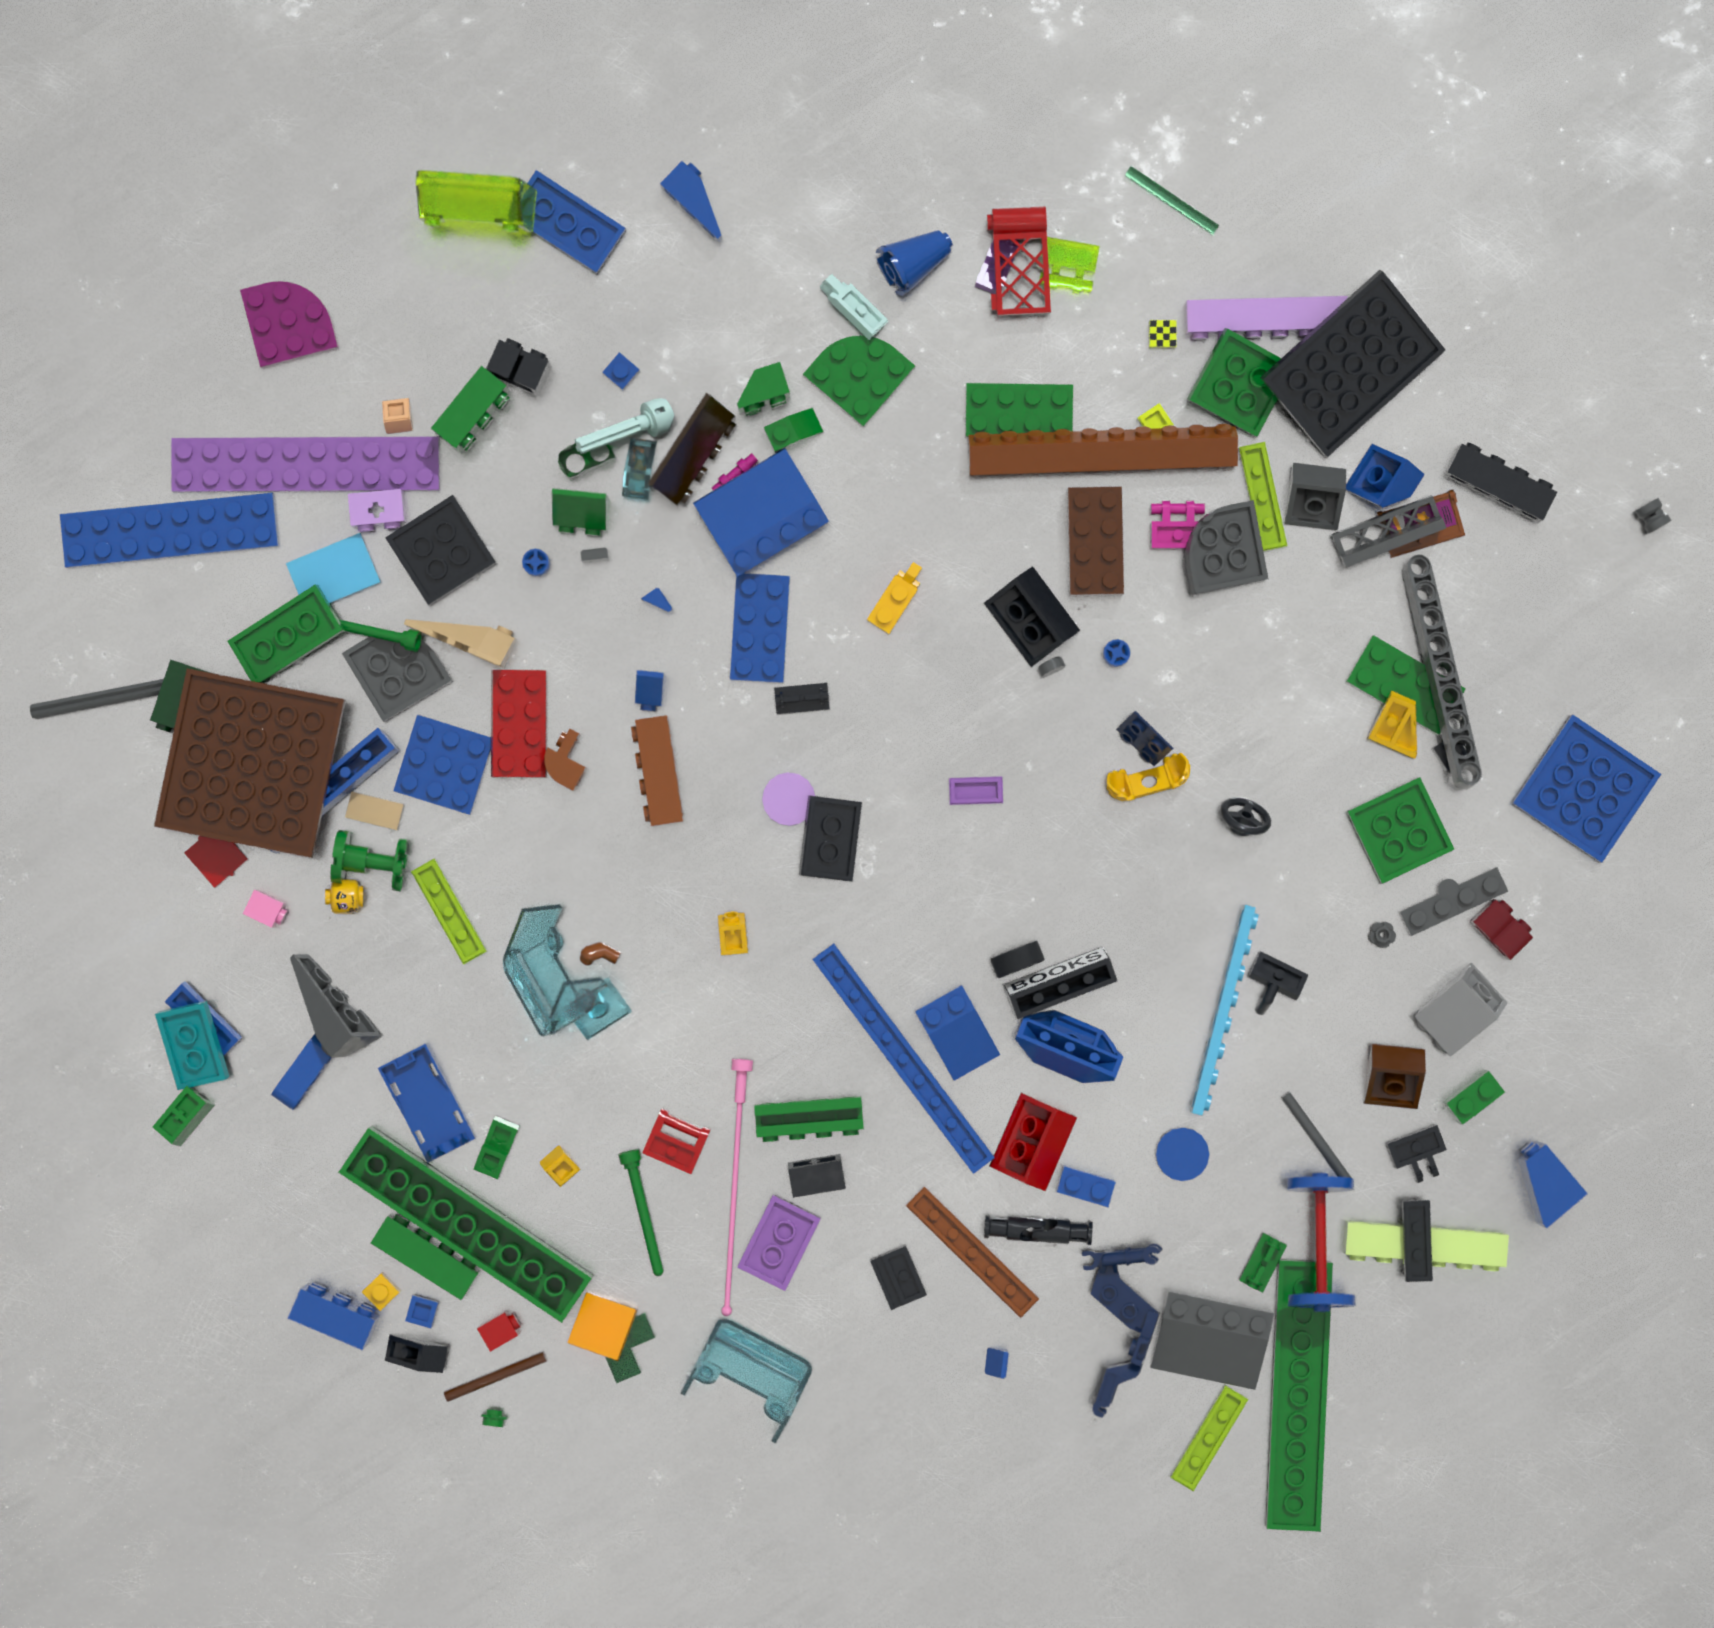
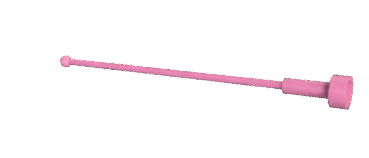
(741, 1067)

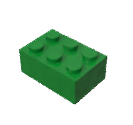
(471, 410)

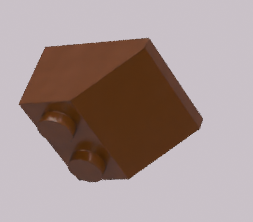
(1395, 1076)

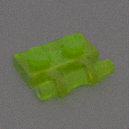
(1072, 256)

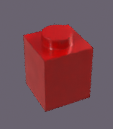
(499, 1330)

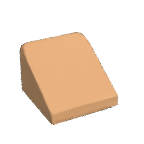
(397, 416)

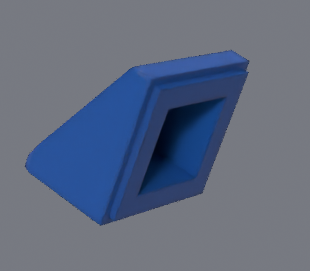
(657, 600)
(996, 1362)

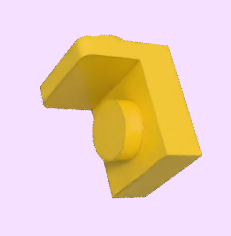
(732, 933)

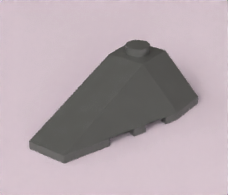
(333, 1019)

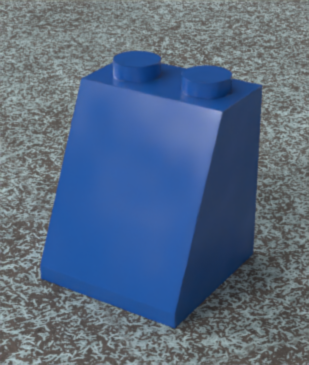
(1548, 1183)

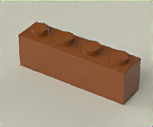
(659, 771)

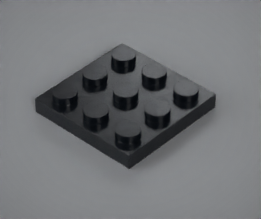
(440, 550)

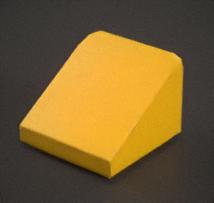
(559, 1166)

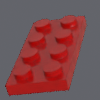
(518, 723)

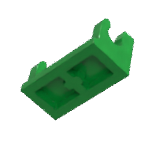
(183, 1116)

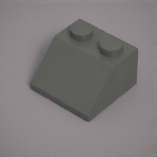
(1315, 496)

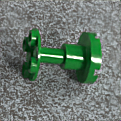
(358, 859)

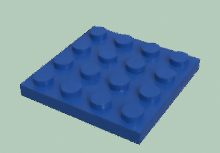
(1586, 788)

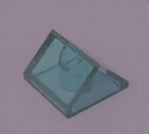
(608, 1009)

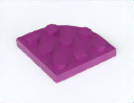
(287, 322)

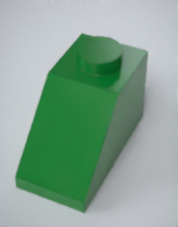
(793, 429)

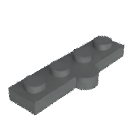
(1453, 900)

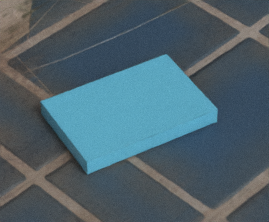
(337, 569)

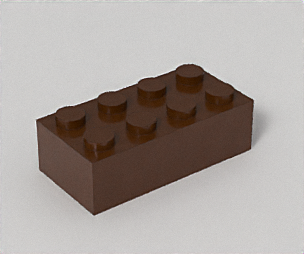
(1095, 541)

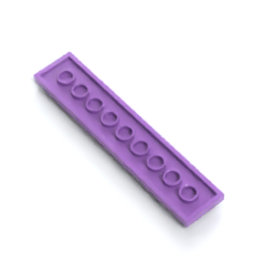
(305, 464)

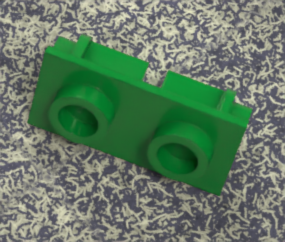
(1263, 1262)

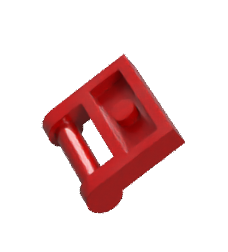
(672, 1150)

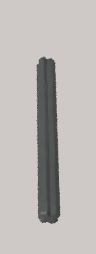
(96, 699)

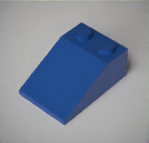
(957, 1032)

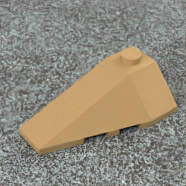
(480, 641)

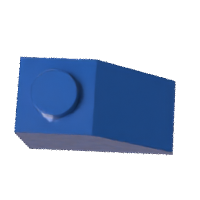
(649, 690)

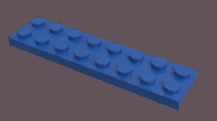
(169, 530)

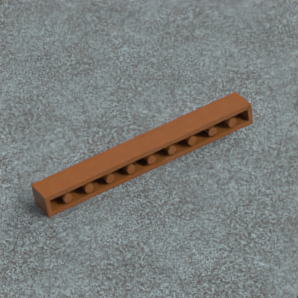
(1103, 450)

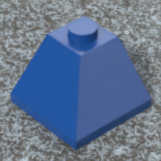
(1384, 477)

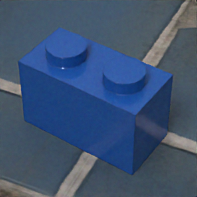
(1085, 1186)

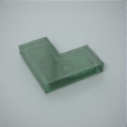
(627, 1365)

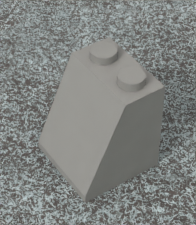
(1461, 1010)

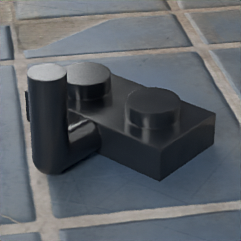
(1278, 978)

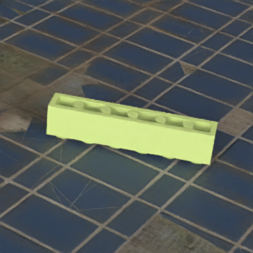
(1448, 1245)

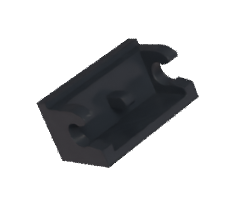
(816, 1175)

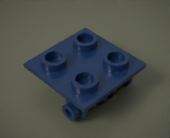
(1144, 738)

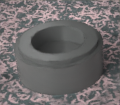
(1051, 666)

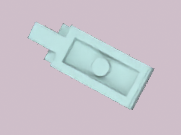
(854, 306)

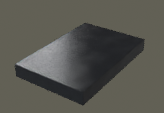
(830, 838)

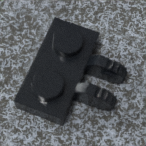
(1417, 1147)

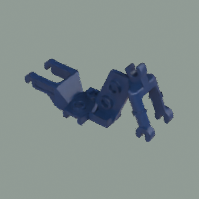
(1128, 1308)

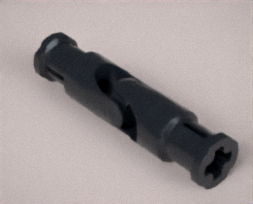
(1057, 1231)

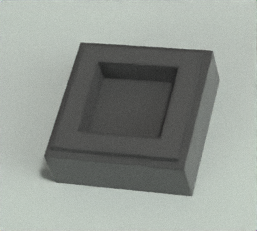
(592, 555)

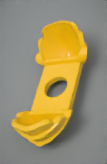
(1169, 776)

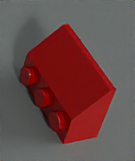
(1033, 1142)

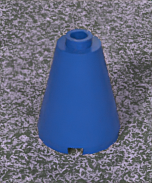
(913, 259)

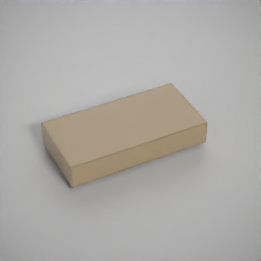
(374, 810)

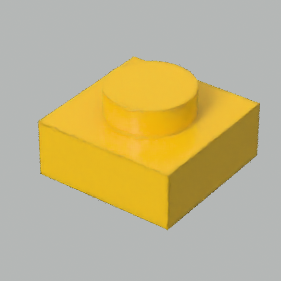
(380, 1291)

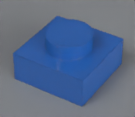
(621, 371)
(422, 1311)

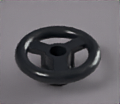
(1243, 822)

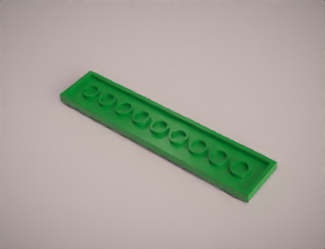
(1298, 1403)

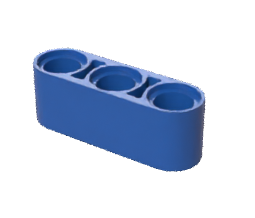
(301, 1074)

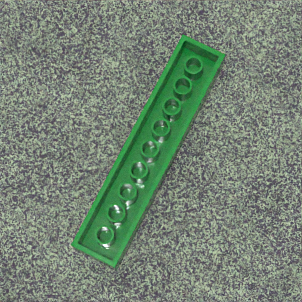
(465, 1224)

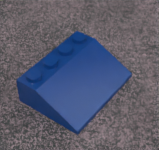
(761, 512)

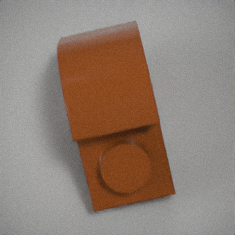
(560, 766)

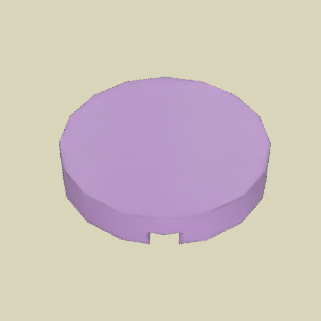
(787, 798)

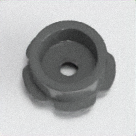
(1387, 928)

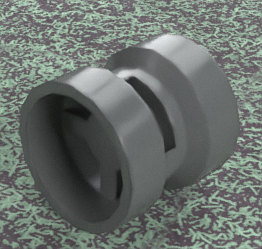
(1656, 521)

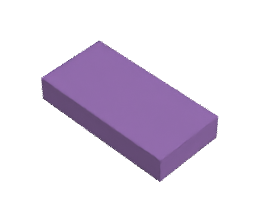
(976, 790)

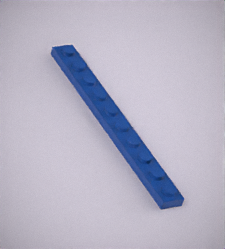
(903, 1058)

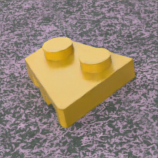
(1397, 725)

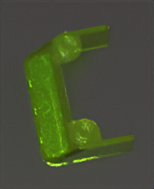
(475, 199)

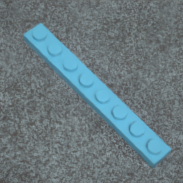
(1227, 998)

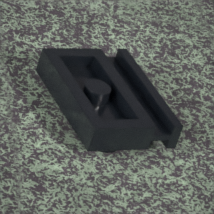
(898, 1277)

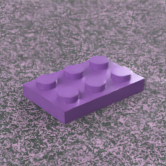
(778, 1242)

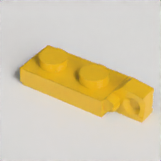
(895, 599)

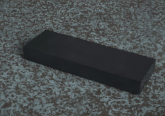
(1417, 1240)

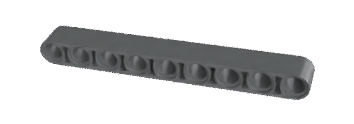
(1439, 684)

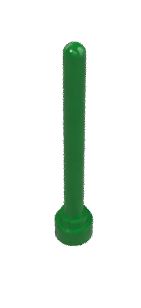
(408, 639)
(630, 1160)

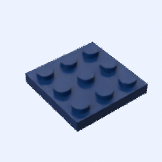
(443, 764)

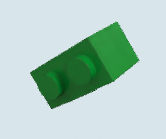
(1473, 1097)

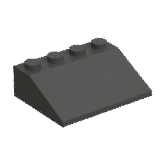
(1211, 1339)

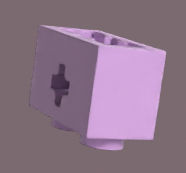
(362, 503)

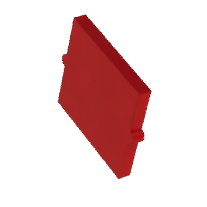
(215, 858)

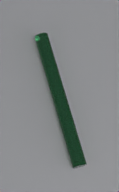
(1172, 199)

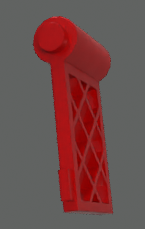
(1014, 225)

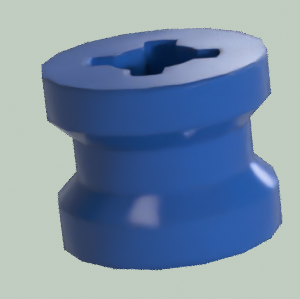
(533, 559)
(1120, 653)

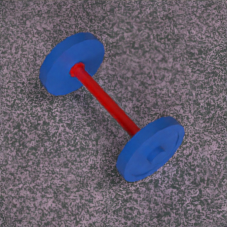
(1320, 1185)

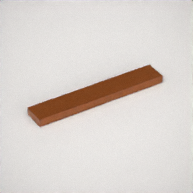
(972, 1252)

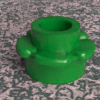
(493, 1418)

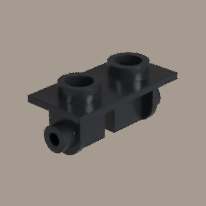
(801, 698)

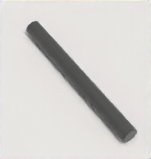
(1314, 1135)

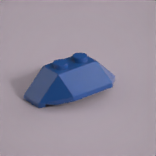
(1069, 1047)

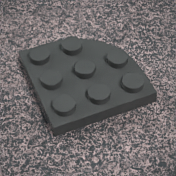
(1225, 549)
(395, 676)

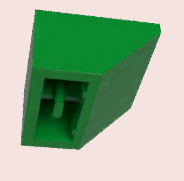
(764, 388)

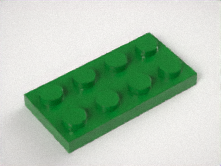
(1018, 407)
(286, 635)
(1387, 669)

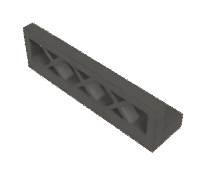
(1392, 540)

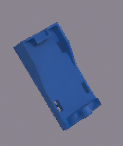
(426, 1102)

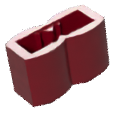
(1502, 928)

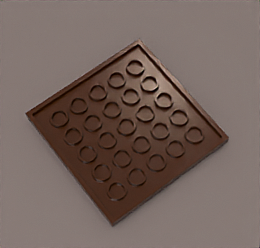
(249, 763)

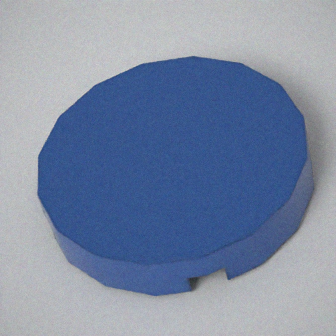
(1182, 1154)

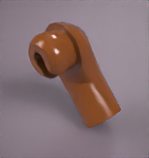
(597, 951)

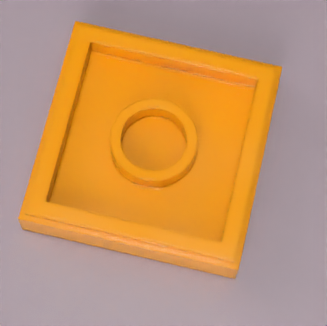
(602, 1326)

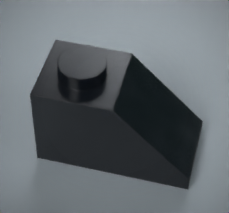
(416, 1354)

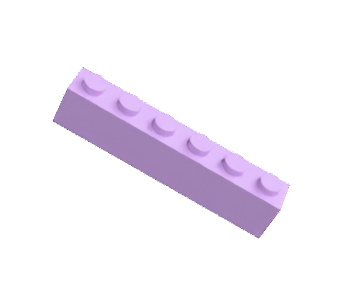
(1258, 315)

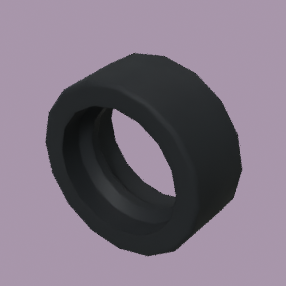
(1017, 959)

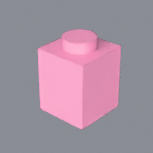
(265, 909)

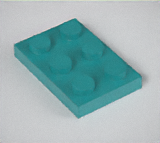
(192, 1045)

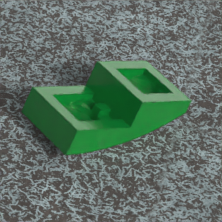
(496, 1147)

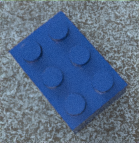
(334, 1315)

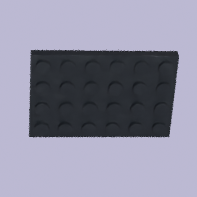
(1353, 363)

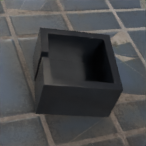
(519, 366)

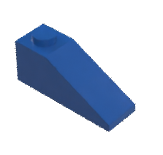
(689, 192)

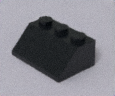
(1031, 616)

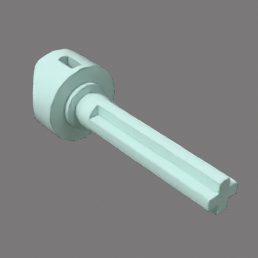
(650, 420)

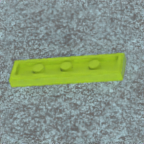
(1262, 490)
(449, 911)
(1209, 1438)

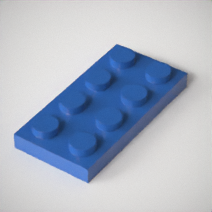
(573, 224)
(760, 628)

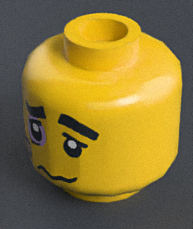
(344, 897)

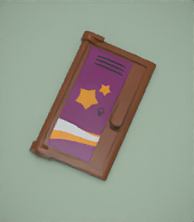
(1448, 511)

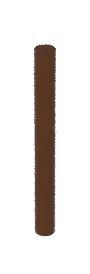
(495, 1376)

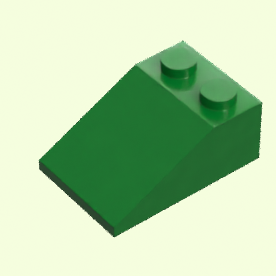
(580, 511)

